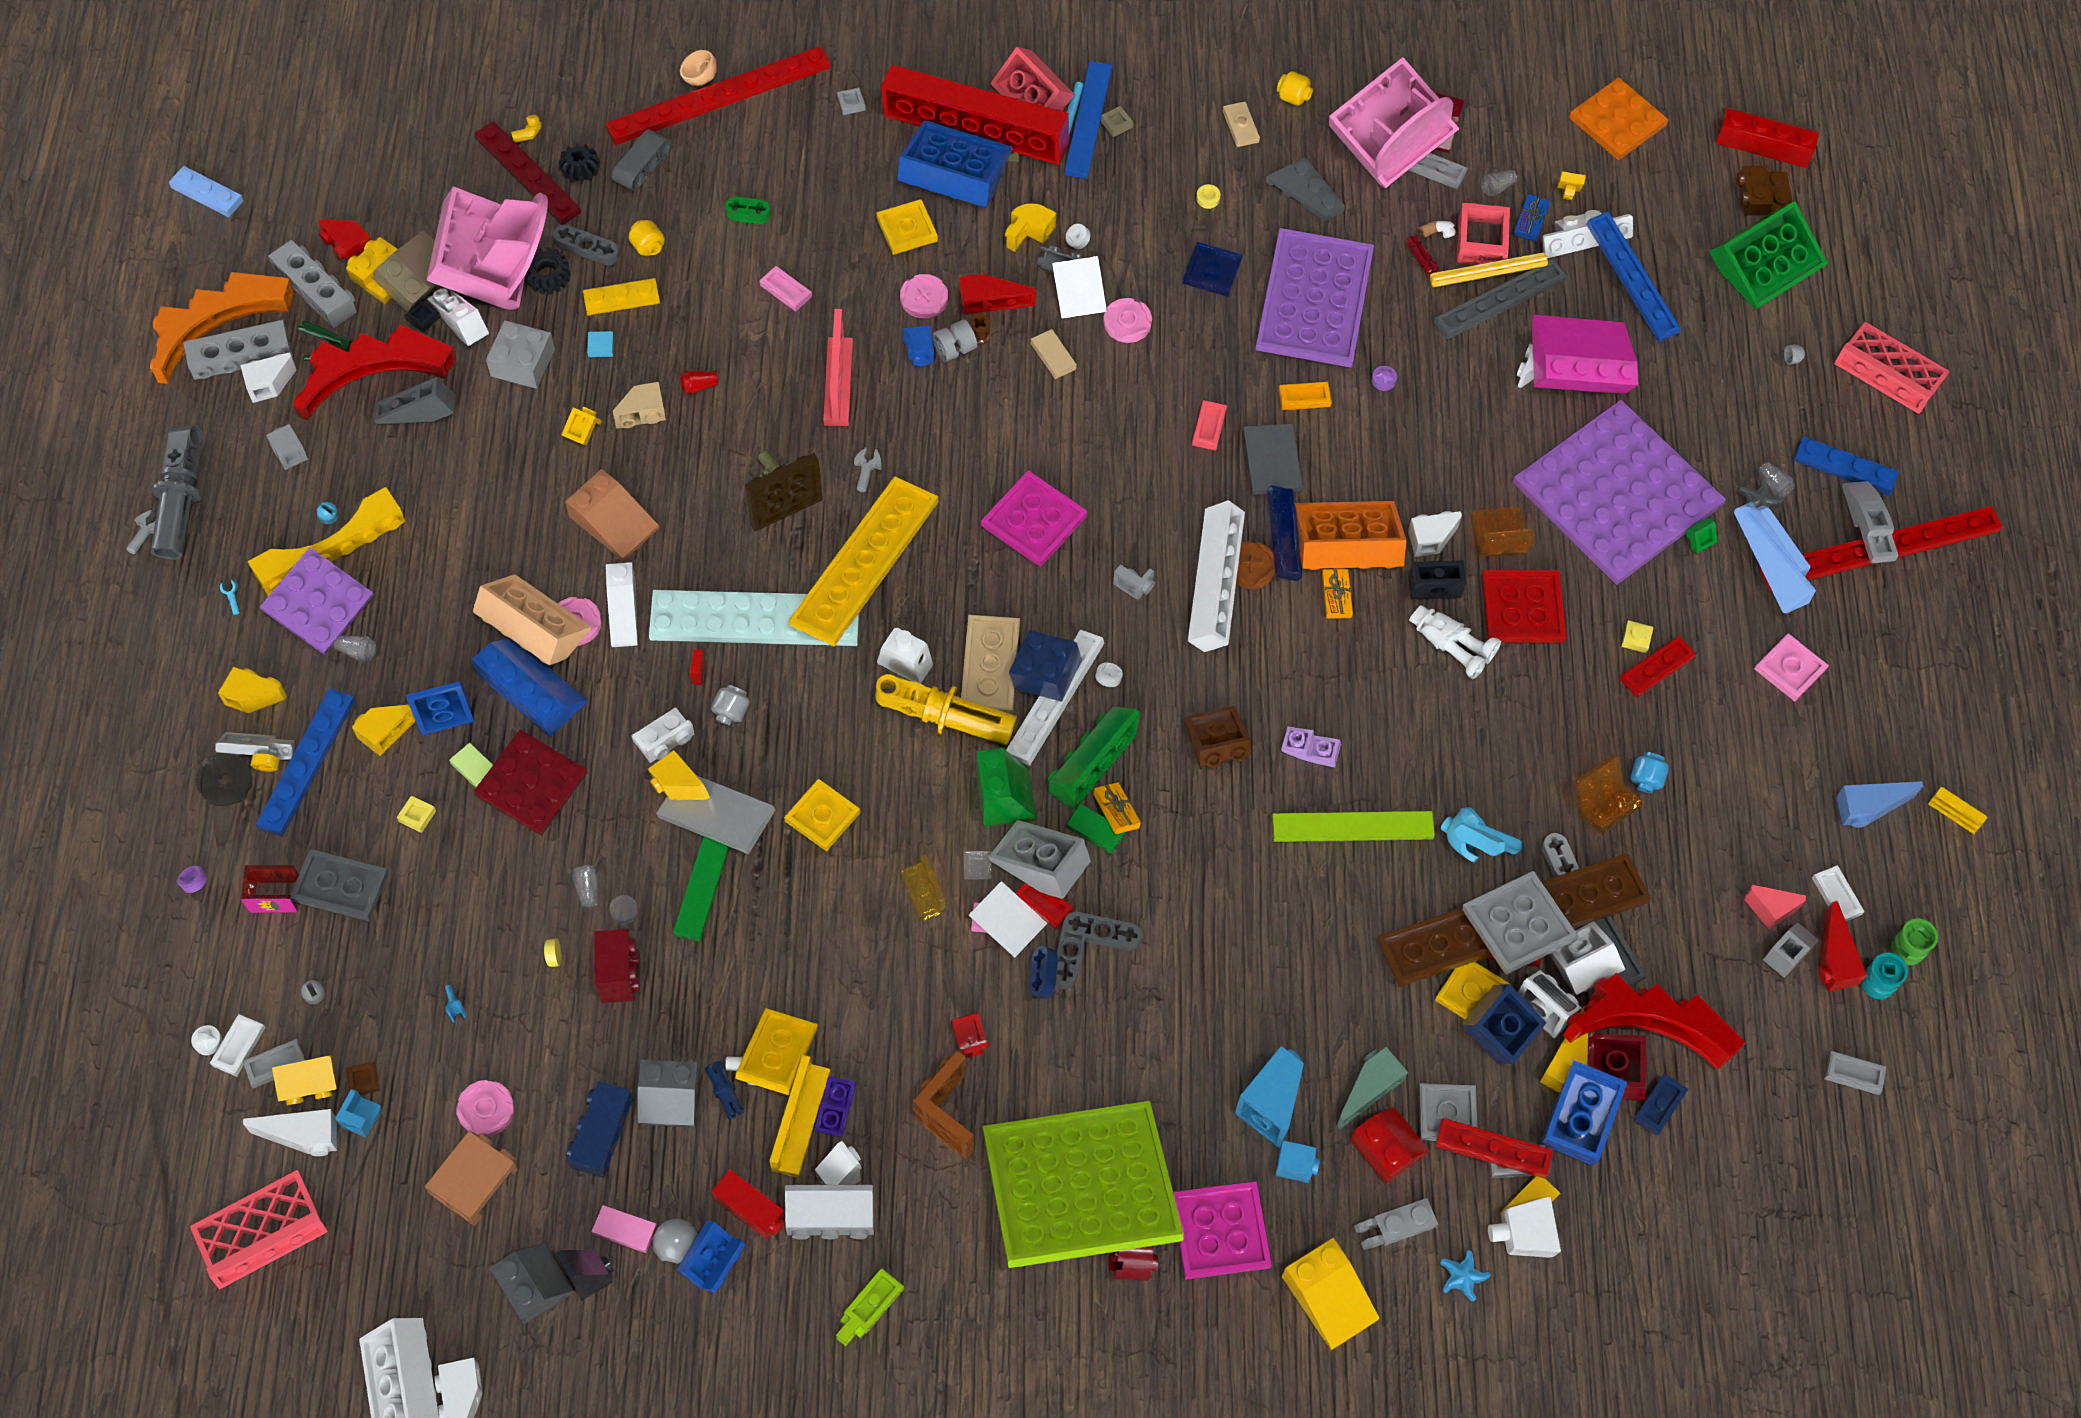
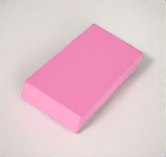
(785, 288)
(624, 1229)

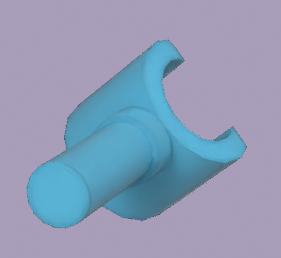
(231, 596)

